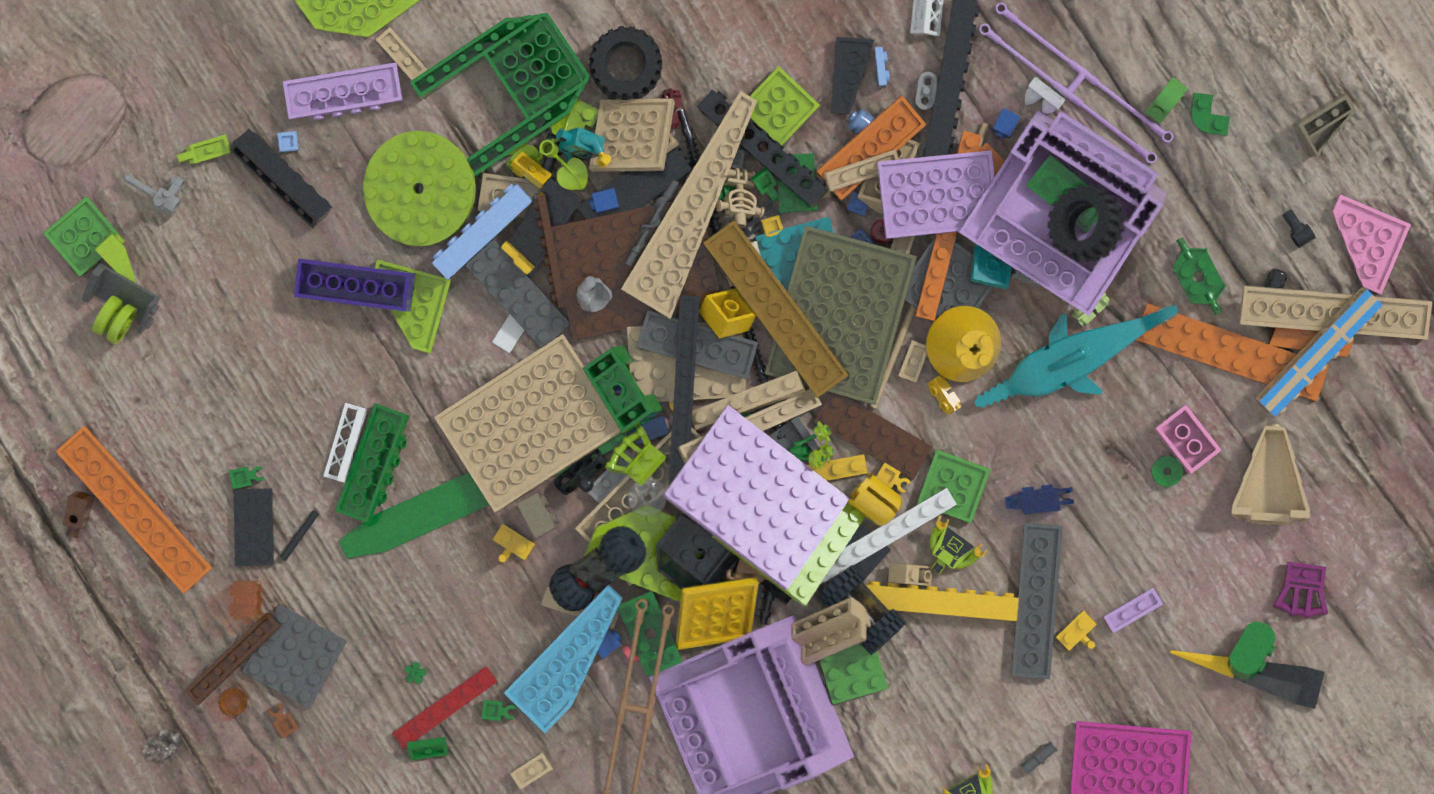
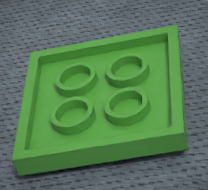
(78, 234)
(962, 479)
(852, 673)

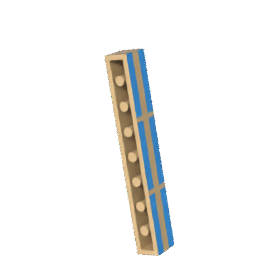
(1319, 352)

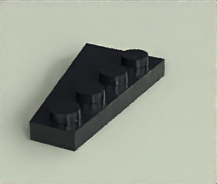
(849, 66)

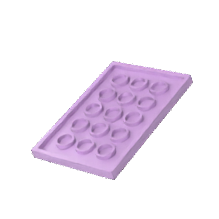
(932, 192)

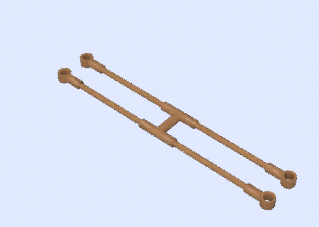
(646, 711)

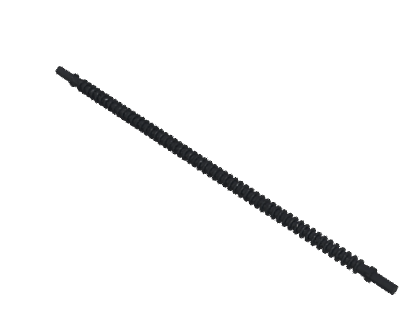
(687, 131)

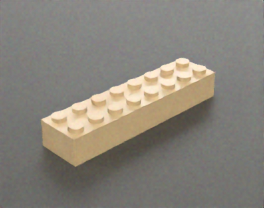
(617, 502)

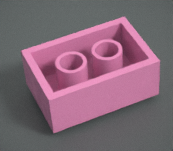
(1187, 439)

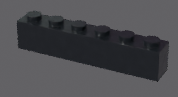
(281, 178)

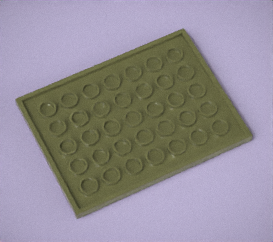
(853, 302)

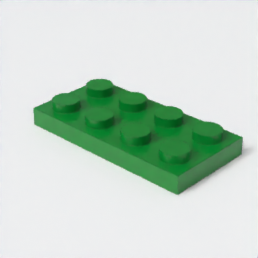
(1052, 181)

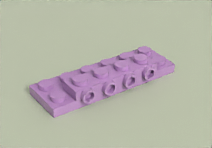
(343, 92)

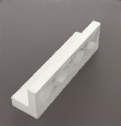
(923, 15)
(352, 442)

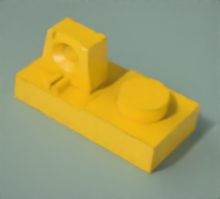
(527, 167)

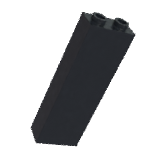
(640, 188)

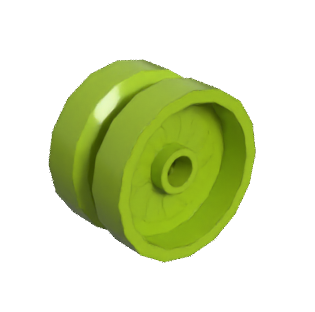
(114, 320)

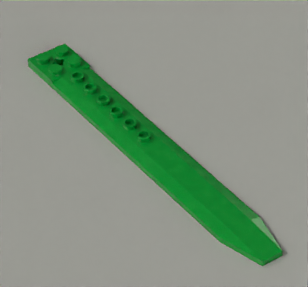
(426, 513)

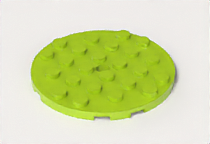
(446, 182)

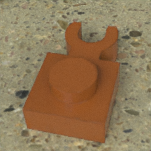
(285, 723)

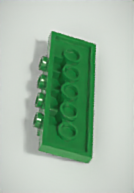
(374, 464)

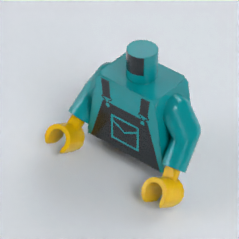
(582, 145)

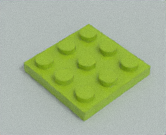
(781, 106)

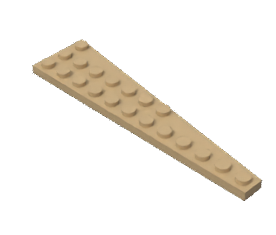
(672, 249)

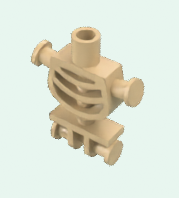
(744, 201)

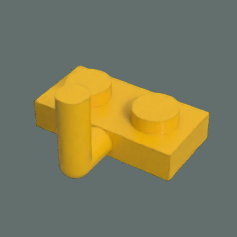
(513, 543)
(1077, 631)

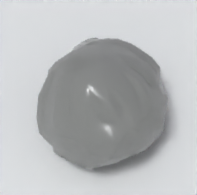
(593, 294)

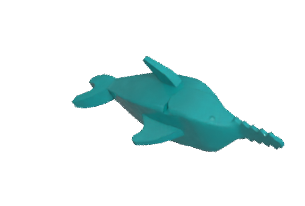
(1072, 358)

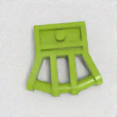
(643, 464)

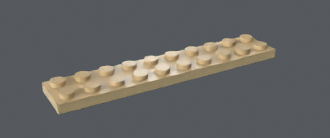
(1315, 309)

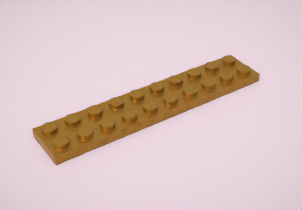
(775, 309)

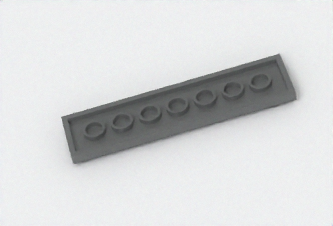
(1037, 600)

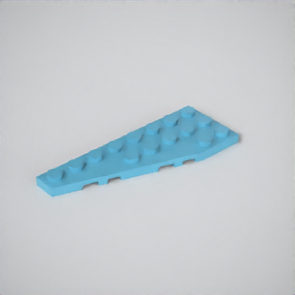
(558, 673)

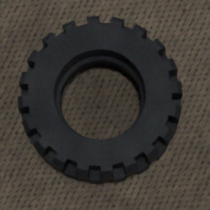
(625, 89)
(1068, 210)

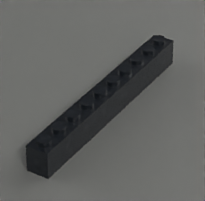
(950, 77)

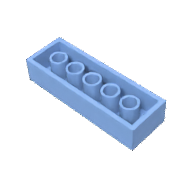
(482, 231)

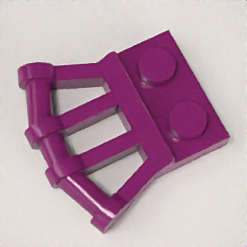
(1303, 577)

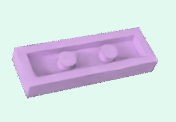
(1132, 610)

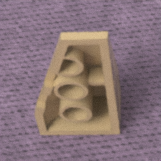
(870, 189)

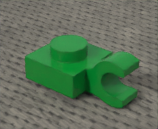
(764, 184)

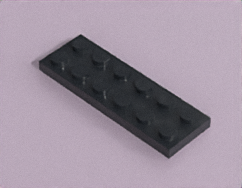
(560, 205)

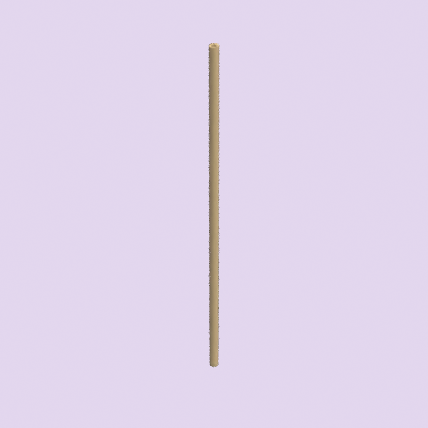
(909, 315)

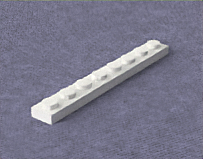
(892, 531)

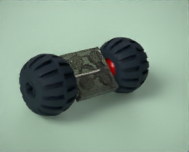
(618, 554)

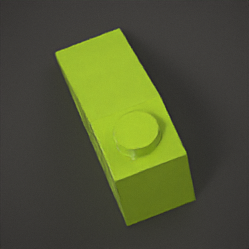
(116, 255)

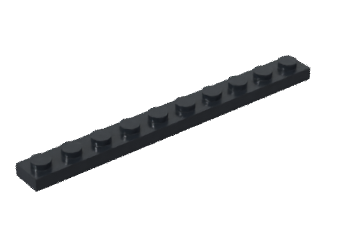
(683, 380)

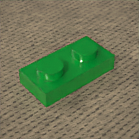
(427, 748)

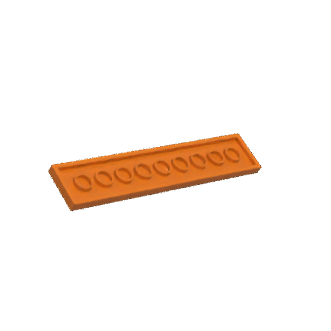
(1224, 350)
(134, 509)

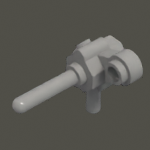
(162, 199)

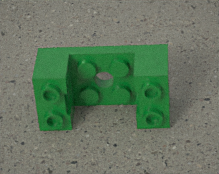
(631, 407)
(648, 648)

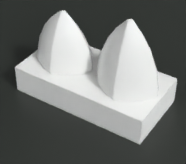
(1037, 90)

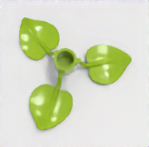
(572, 174)

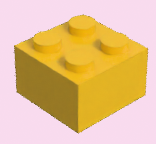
(727, 313)

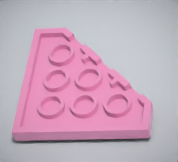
(1370, 239)

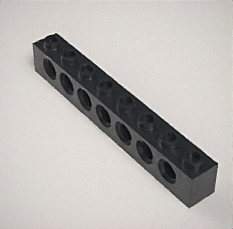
(809, 196)

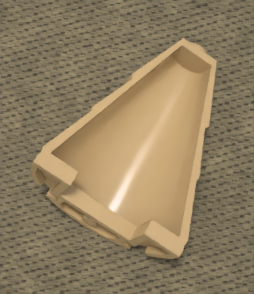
(1272, 483)

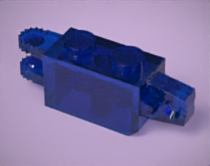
(1038, 501)

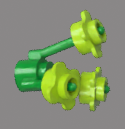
(815, 458)

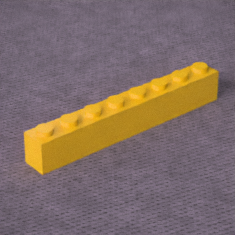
(946, 602)

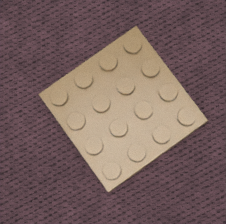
(634, 134)

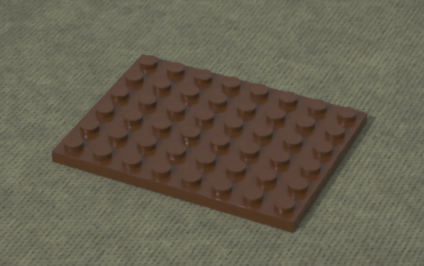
(600, 250)

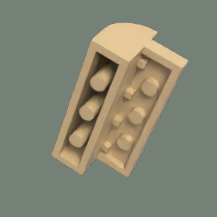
(830, 630)

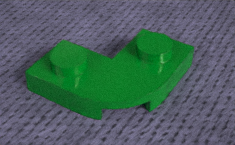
(1204, 120)

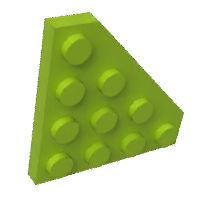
(428, 302)

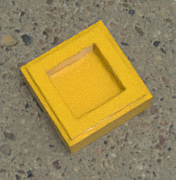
(771, 224)

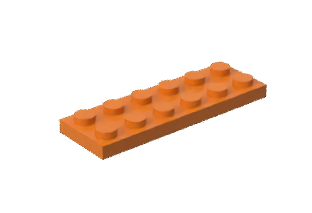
(884, 133)

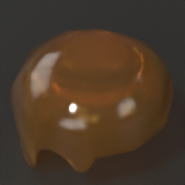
(232, 702)

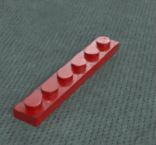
(445, 707)

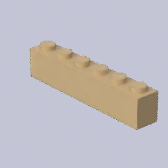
(750, 399)

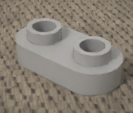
(925, 91)

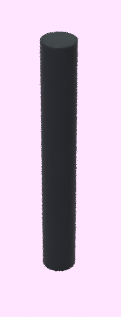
(299, 535)

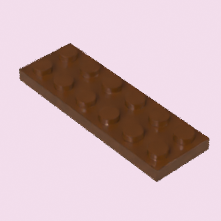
(874, 434)

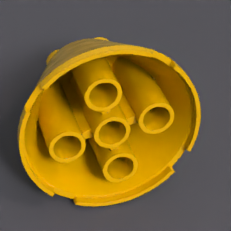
(963, 343)

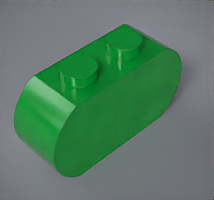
(1252, 650)

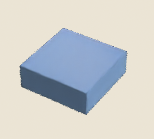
(288, 141)

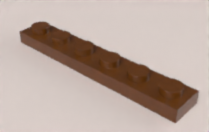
(547, 242)
(232, 658)

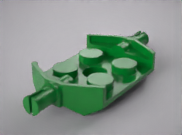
(1198, 260)

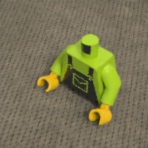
(951, 548)
(976, 784)

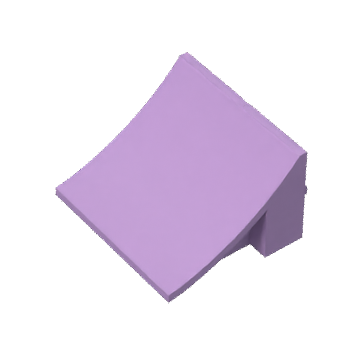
(1014, 219)
(752, 715)

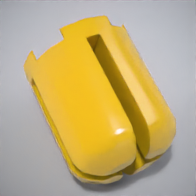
(875, 500)

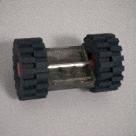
(851, 584)

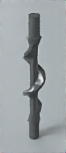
(654, 221)

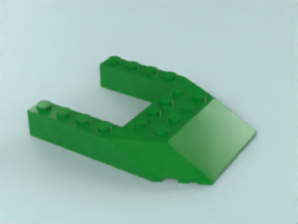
(534, 69)

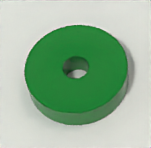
(1175, 475)

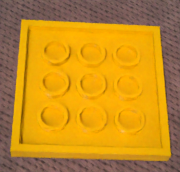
(716, 613)

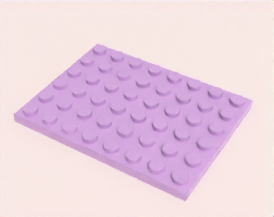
(756, 497)

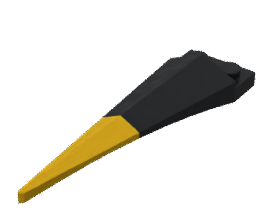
(1289, 682)

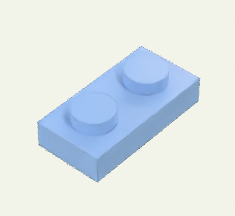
(882, 74)

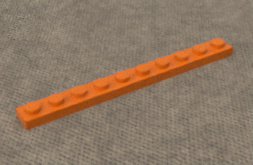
(941, 250)

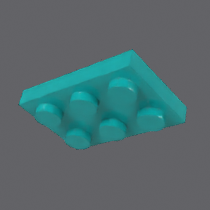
(989, 269)

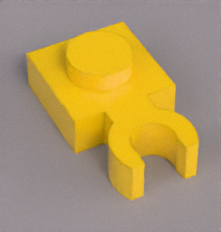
(890, 477)

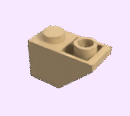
(910, 574)

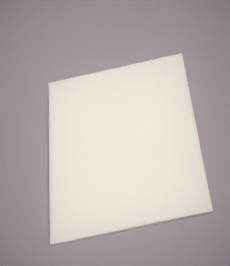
(508, 334)

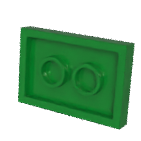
(788, 200)

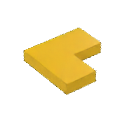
(519, 259)

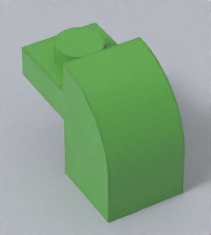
(1166, 100)

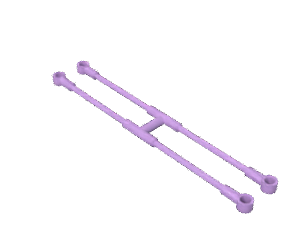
(1083, 74)

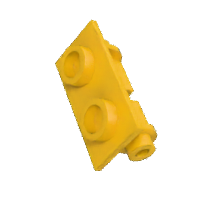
(947, 402)

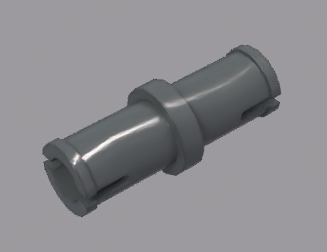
(1039, 757)

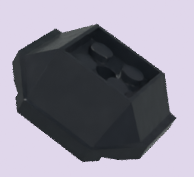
(677, 558)

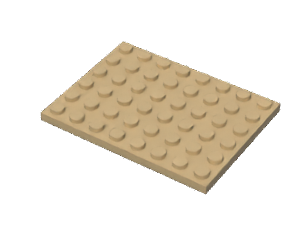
(528, 424)

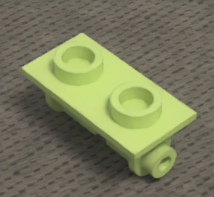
(1084, 319)

